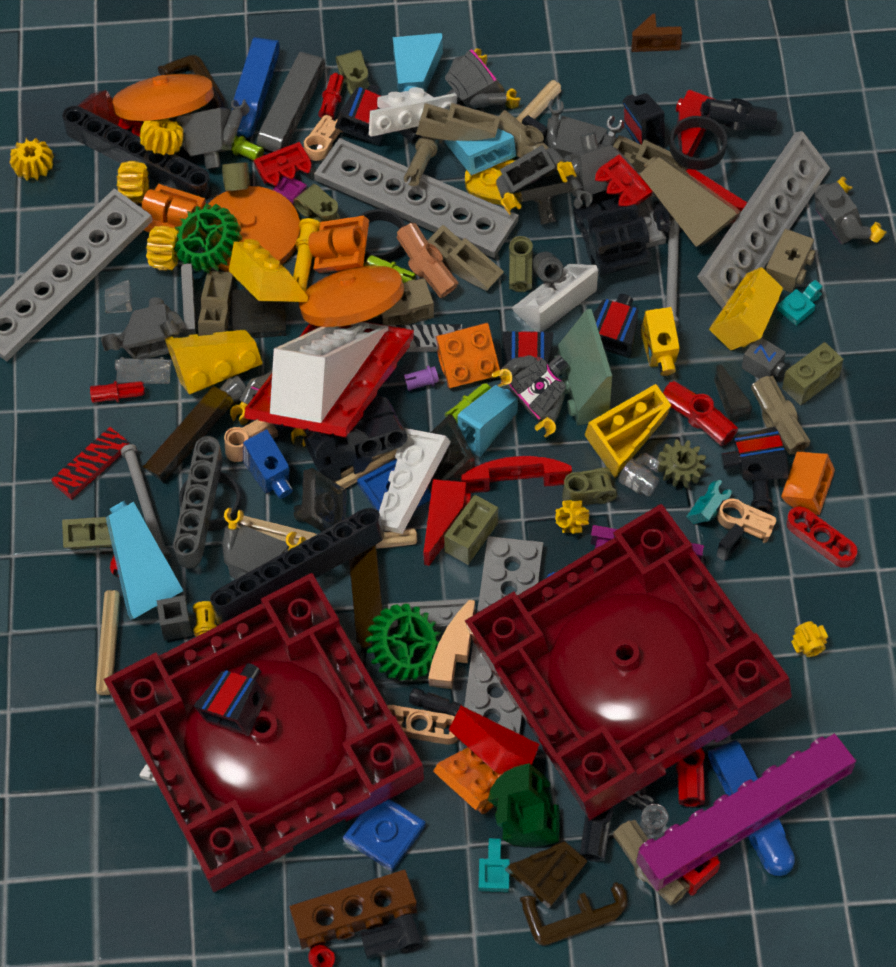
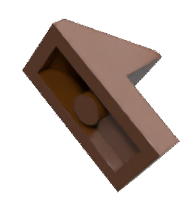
(653, 38)

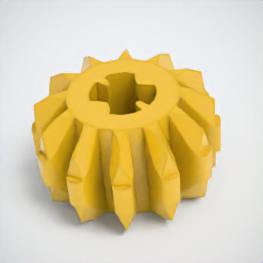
(161, 136)
(31, 159)
(133, 180)
(161, 248)

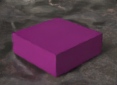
(290, 188)

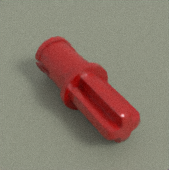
(331, 95)
(116, 391)

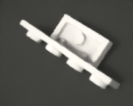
(404, 110)

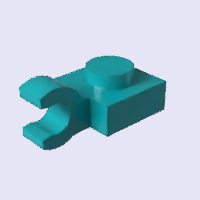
(800, 305)
(706, 506)
(491, 870)

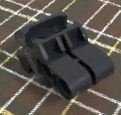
(613, 235)
(373, 435)

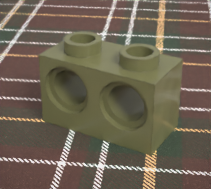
(812, 373)
(471, 529)
(85, 533)

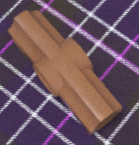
(426, 260)

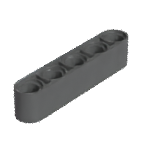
(291, 102)
(199, 513)

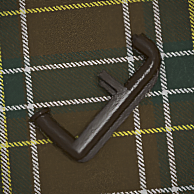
(196, 67)
(575, 924)

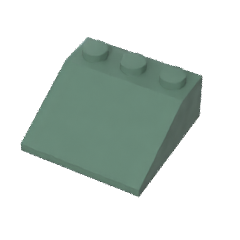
(588, 375)

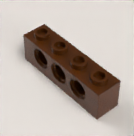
(362, 896)

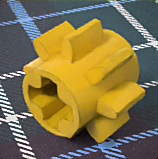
(572, 516)
(809, 639)

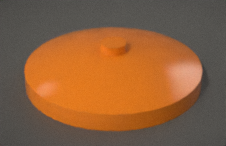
(163, 97)
(264, 218)
(352, 296)

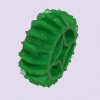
(218, 243)
(408, 621)

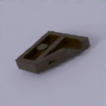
(548, 871)

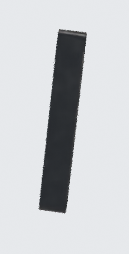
(126, 147)
(313, 556)

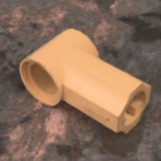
(238, 435)

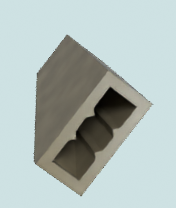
(690, 202)

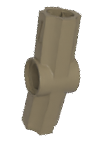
(525, 137)
(780, 414)
(630, 838)

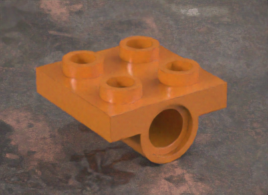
(169, 205)
(339, 244)
(467, 355)
(468, 778)

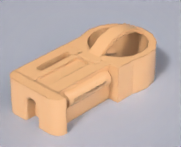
(324, 136)
(752, 521)

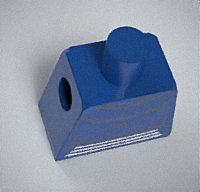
(267, 464)

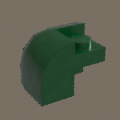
(525, 807)

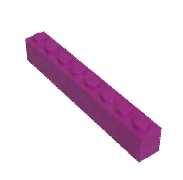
(744, 811)

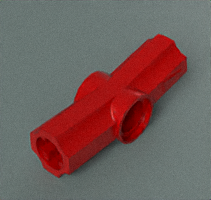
(710, 420)
(691, 780)

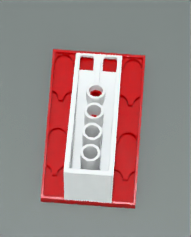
(329, 376)

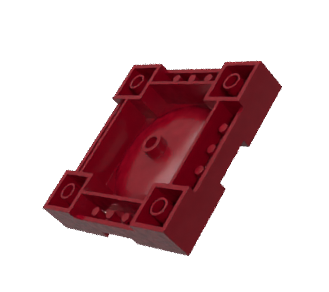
(625, 721)
(260, 794)

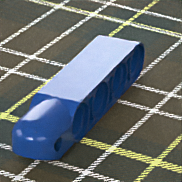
(256, 81)
(769, 841)

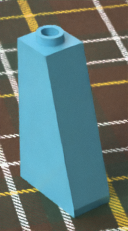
(139, 561)

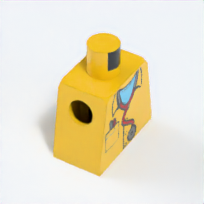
(660, 339)

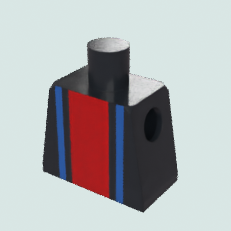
(356, 113)
(644, 119)
(617, 325)
(527, 343)
(758, 455)
(233, 700)

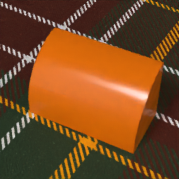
(808, 481)

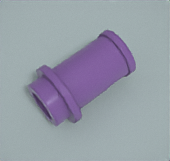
(421, 378)

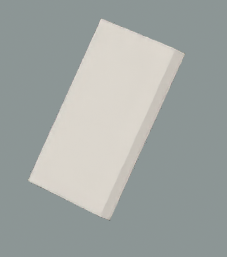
(556, 299)

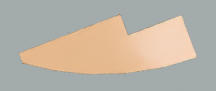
(451, 649)

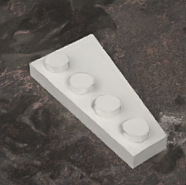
(413, 472)

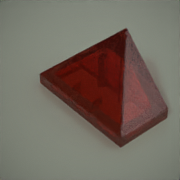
(101, 104)

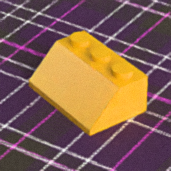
(263, 274)

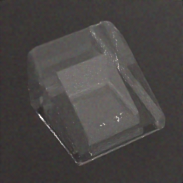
(118, 298)

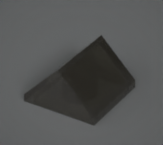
(458, 456)

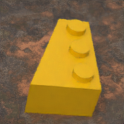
(747, 310)
(212, 358)
(627, 427)

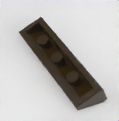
(189, 431)
(365, 593)

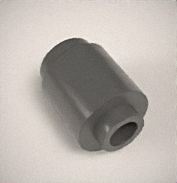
(547, 267)

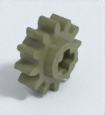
(681, 463)

